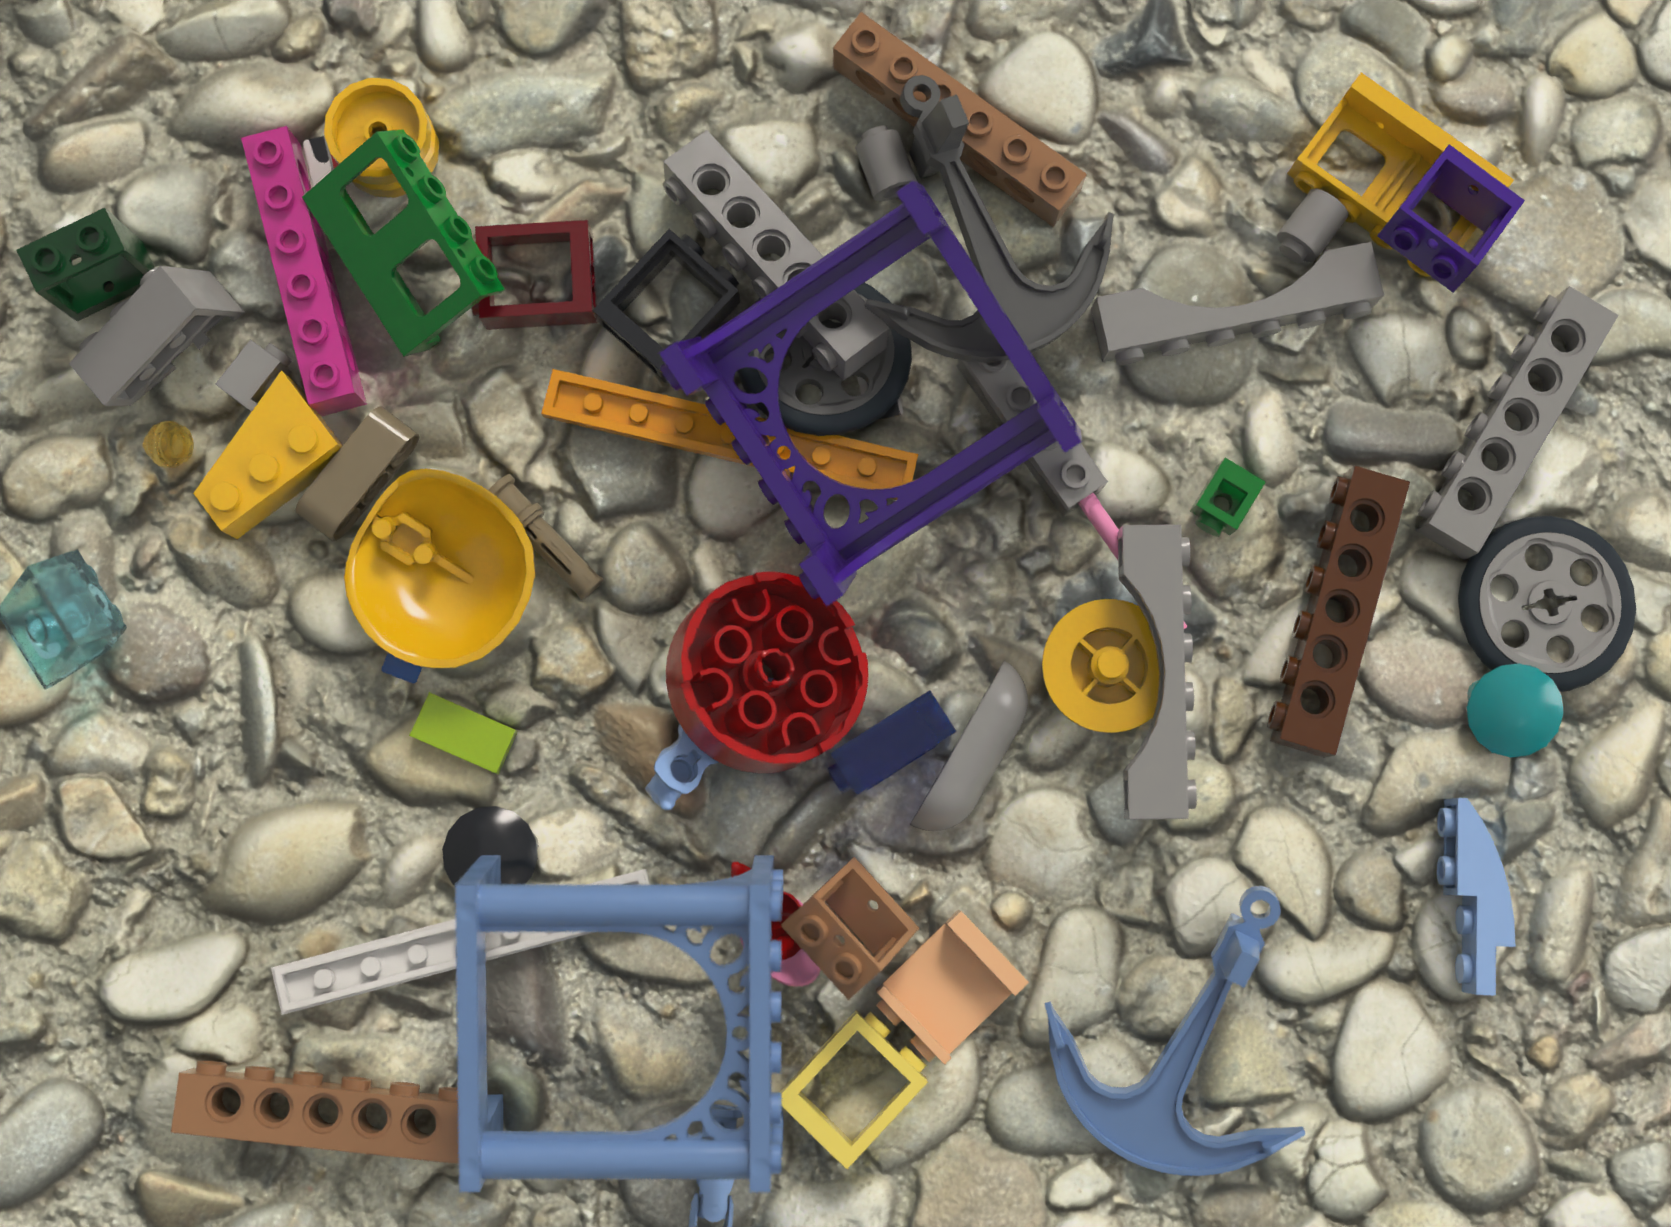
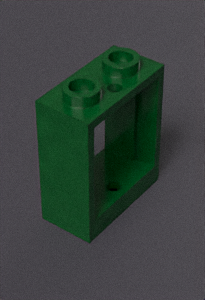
(108, 256)

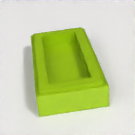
(463, 733)

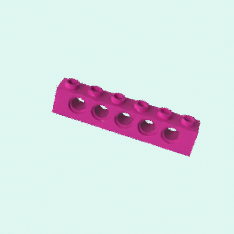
(303, 272)

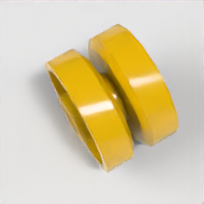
(375, 107)

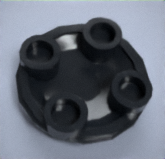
(491, 832)

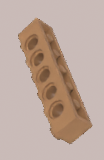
(992, 141)
(202, 1112)

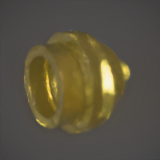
(168, 444)

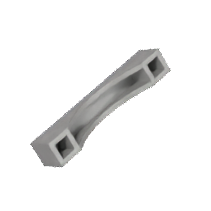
(1143, 322)
(1152, 572)

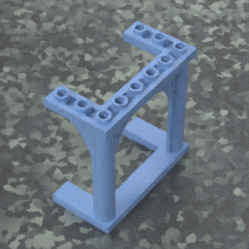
(731, 905)

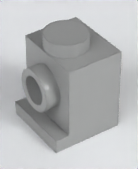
(253, 373)

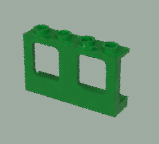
(375, 256)

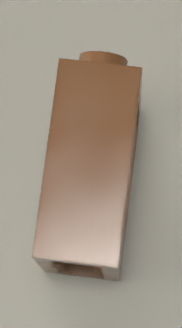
(880, 929)

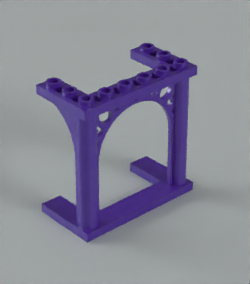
(714, 360)

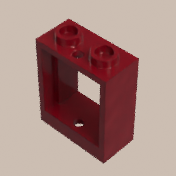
(551, 313)

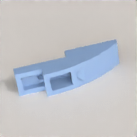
(1477, 874)

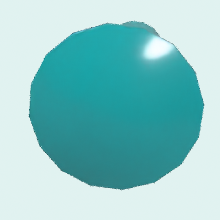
(1514, 710)

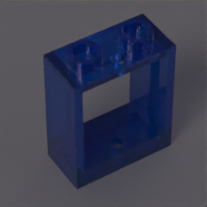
(890, 745)

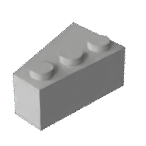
(150, 331)

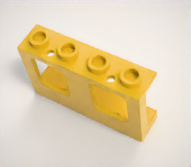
(1409, 149)

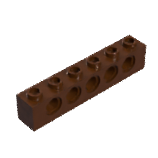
(1382, 501)

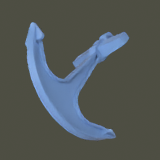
(1147, 1118)

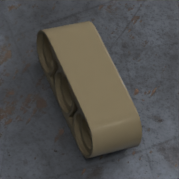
(357, 473)

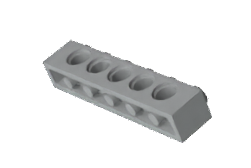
(707, 165)
(1583, 328)

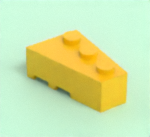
(267, 460)

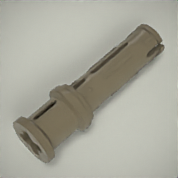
(546, 540)

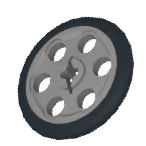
(1564, 542)

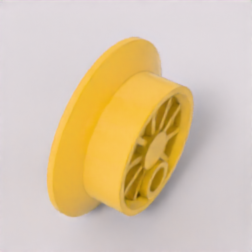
(1103, 666)

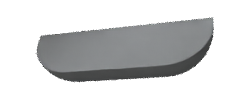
(976, 753)

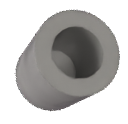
(884, 162)
(1311, 226)

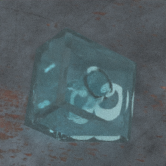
(60, 617)

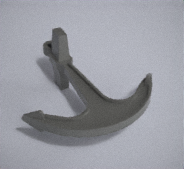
(1035, 310)

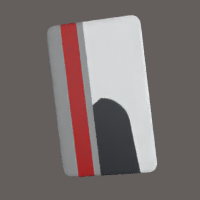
(318, 158)

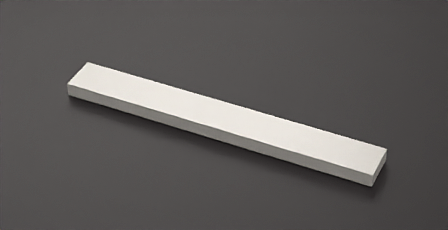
(399, 959)

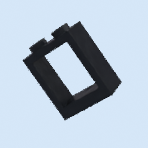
(687, 253)

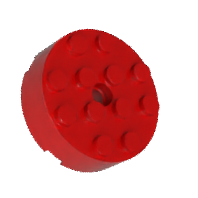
(726, 697)

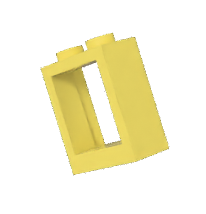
(817, 1123)

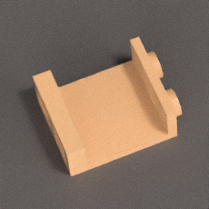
(949, 987)

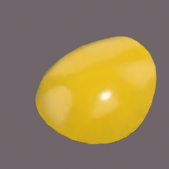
(439, 570)

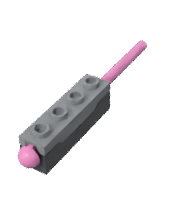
(1067, 477)

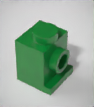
(1237, 487)

